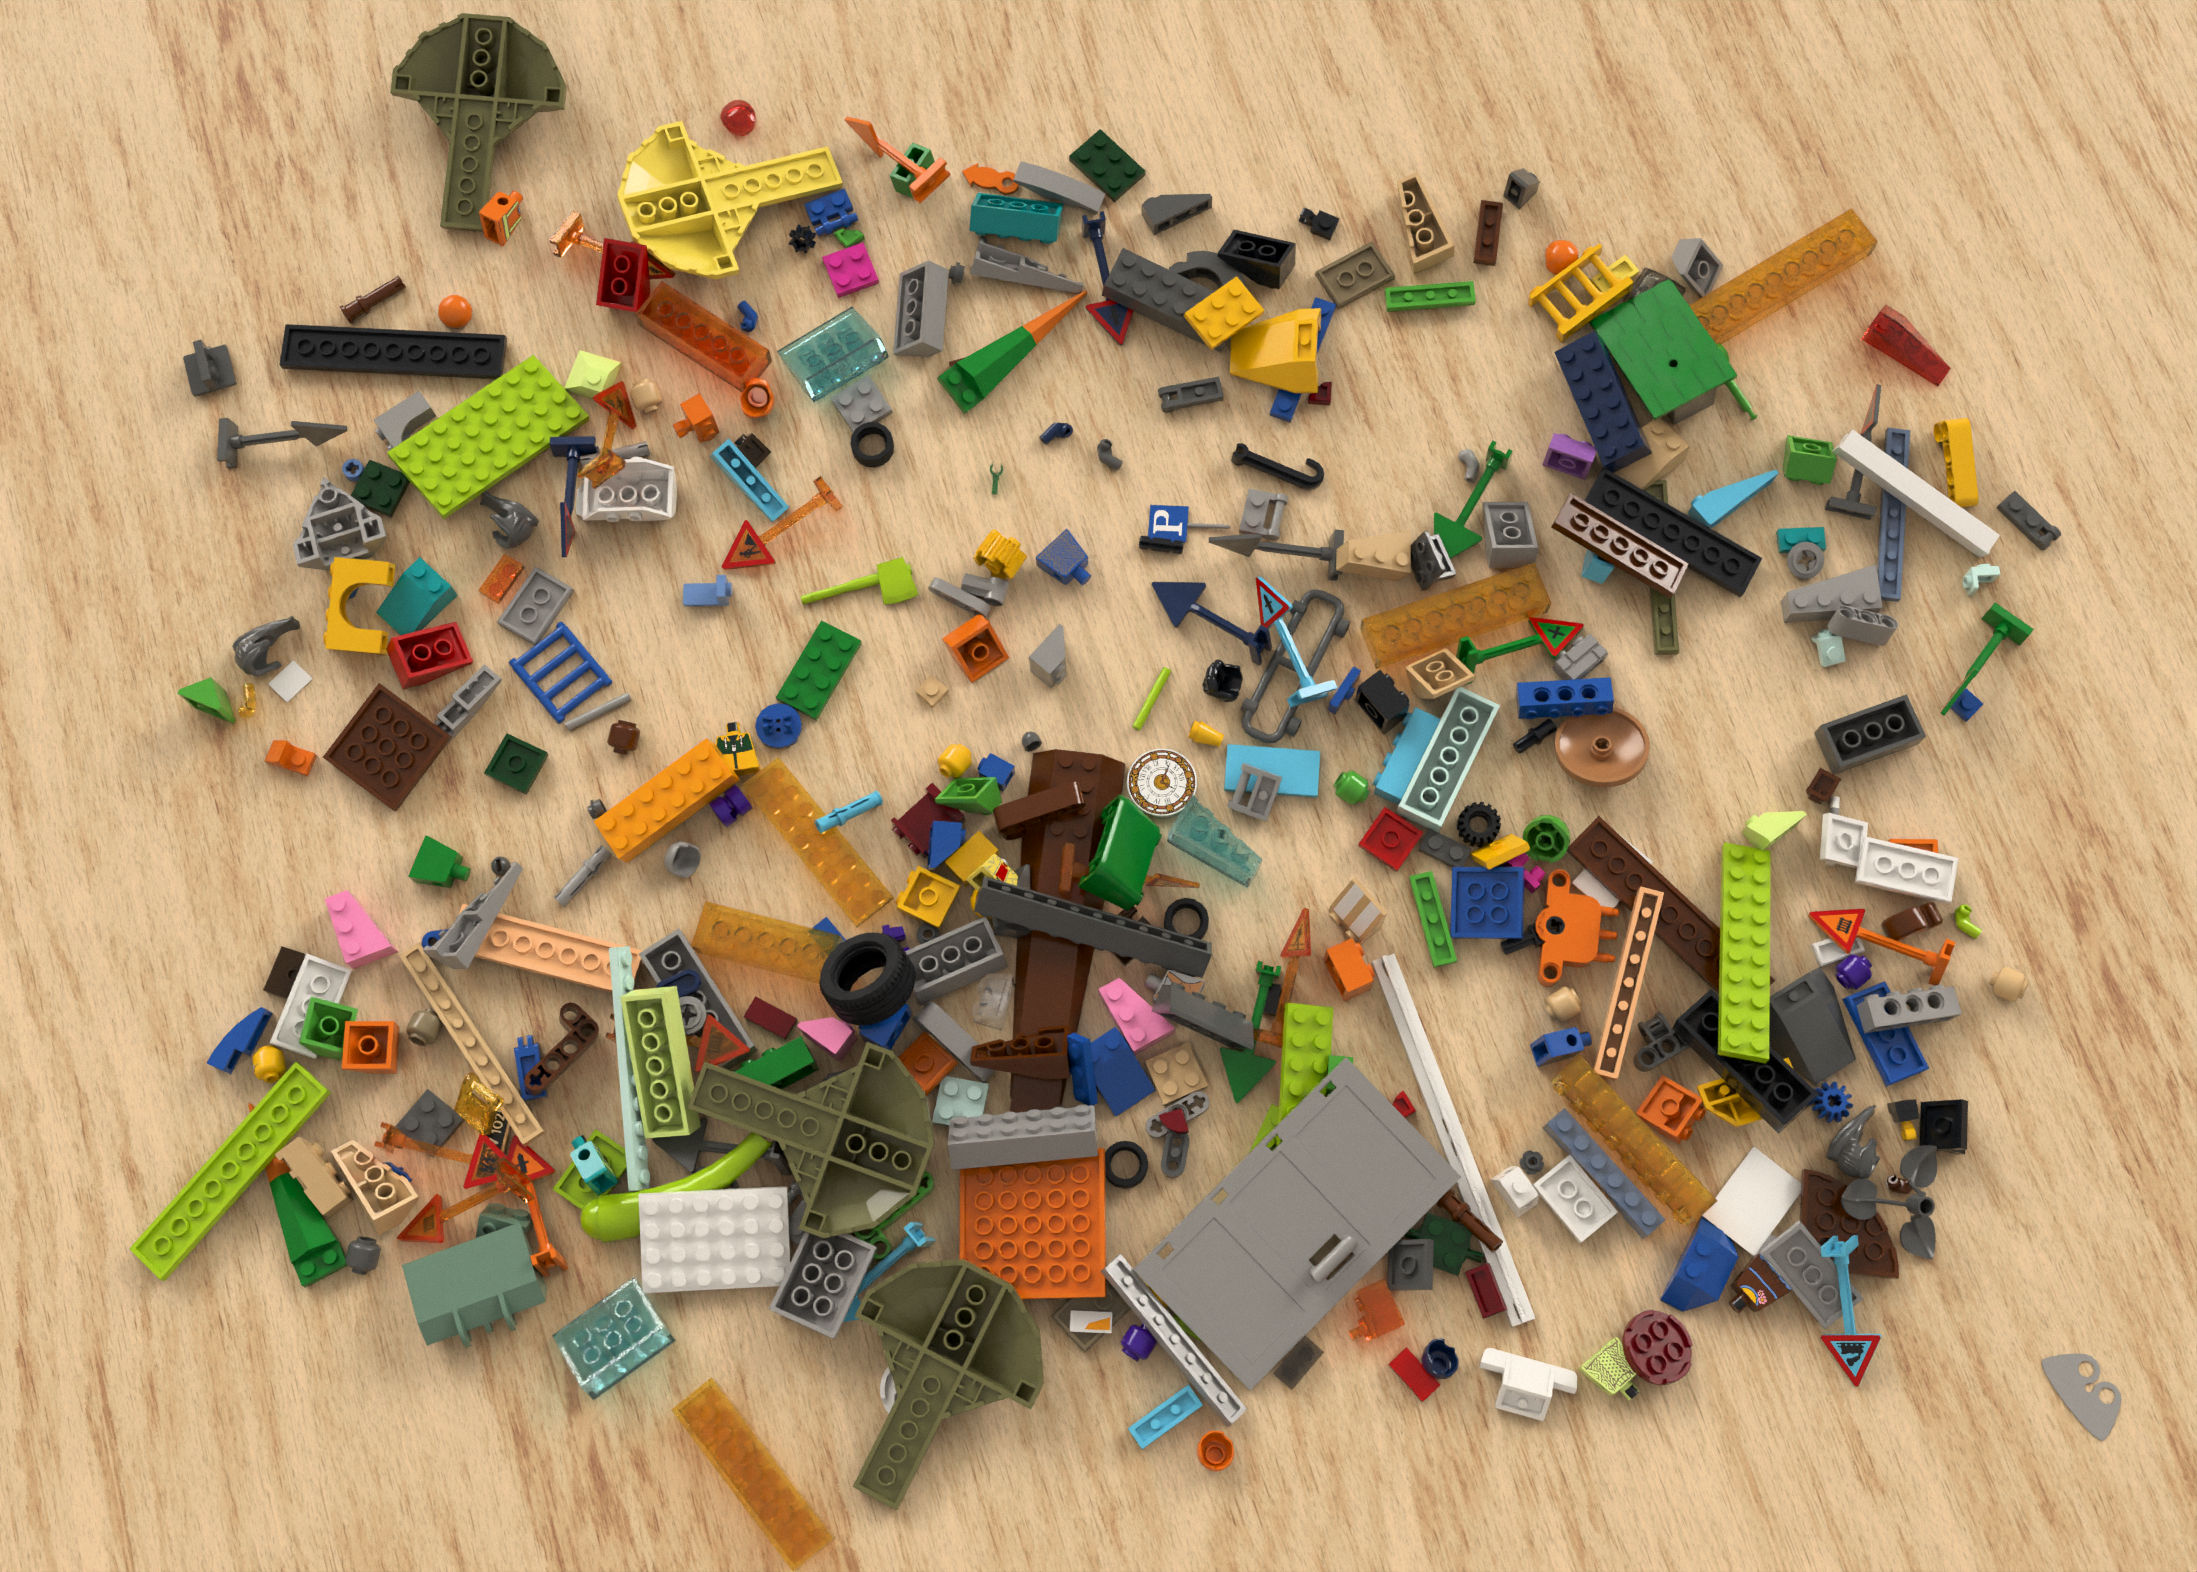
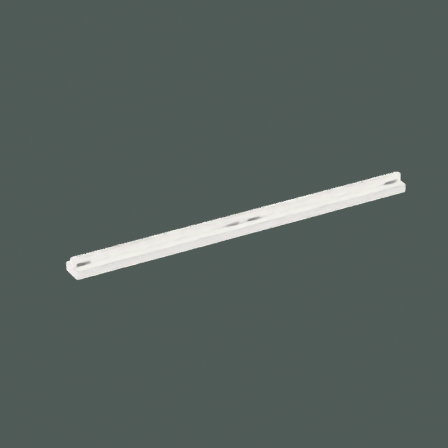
(1441, 1108)

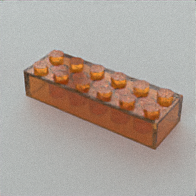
(703, 337)

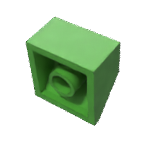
(1809, 460)

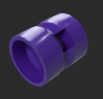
(730, 805)

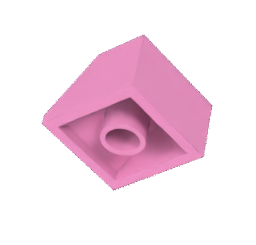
(830, 1035)

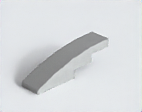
(1058, 186)
(467, 701)

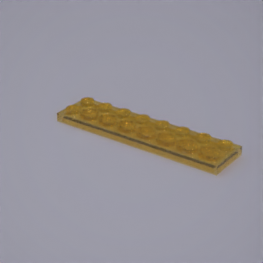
(825, 854)

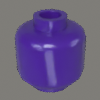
(1853, 971)
(1138, 1342)

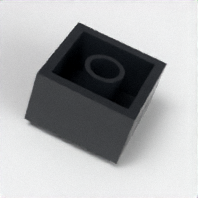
(1382, 701)

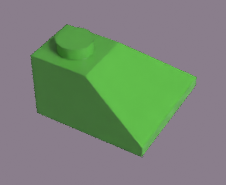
(971, 795)
(325, 1027)

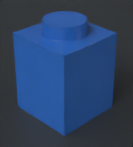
(998, 768)

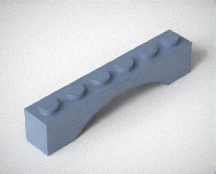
(1625, 1195)

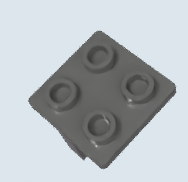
(209, 368)
(1430, 560)

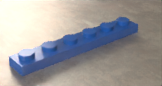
(1286, 401)

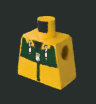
(738, 750)

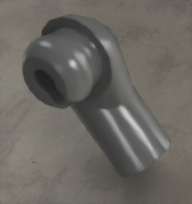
(1105, 455)

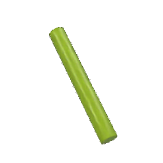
(1151, 699)

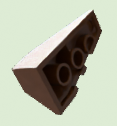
(1035, 1055)

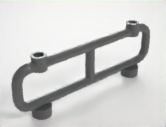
(1289, 723)

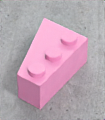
(356, 931)
(1134, 1016)

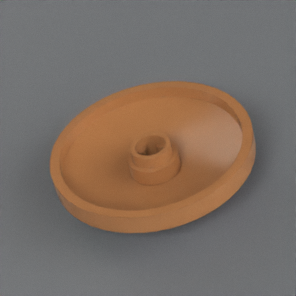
(1602, 748)

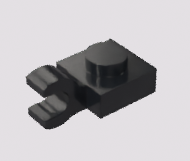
(1322, 223)

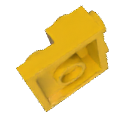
(927, 897)

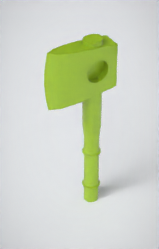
(892, 576)

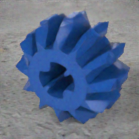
(1840, 1106)

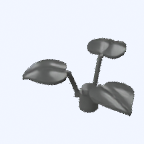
(1919, 1234)

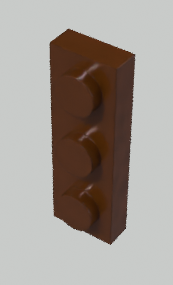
(1488, 233)

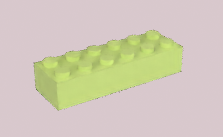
(660, 1061)

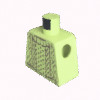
(1610, 1370)

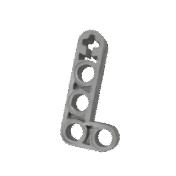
(950, 1036)

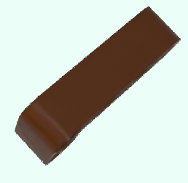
(1037, 808)
(558, 1053)

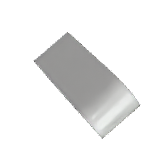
(1862, 625)

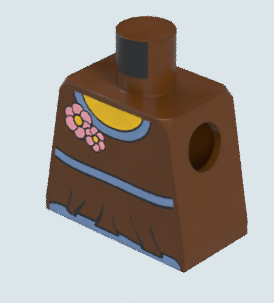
(1757, 1286)

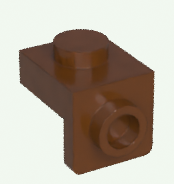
(1822, 786)

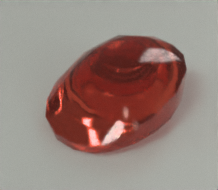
(738, 117)

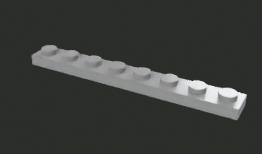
(1174, 1340)

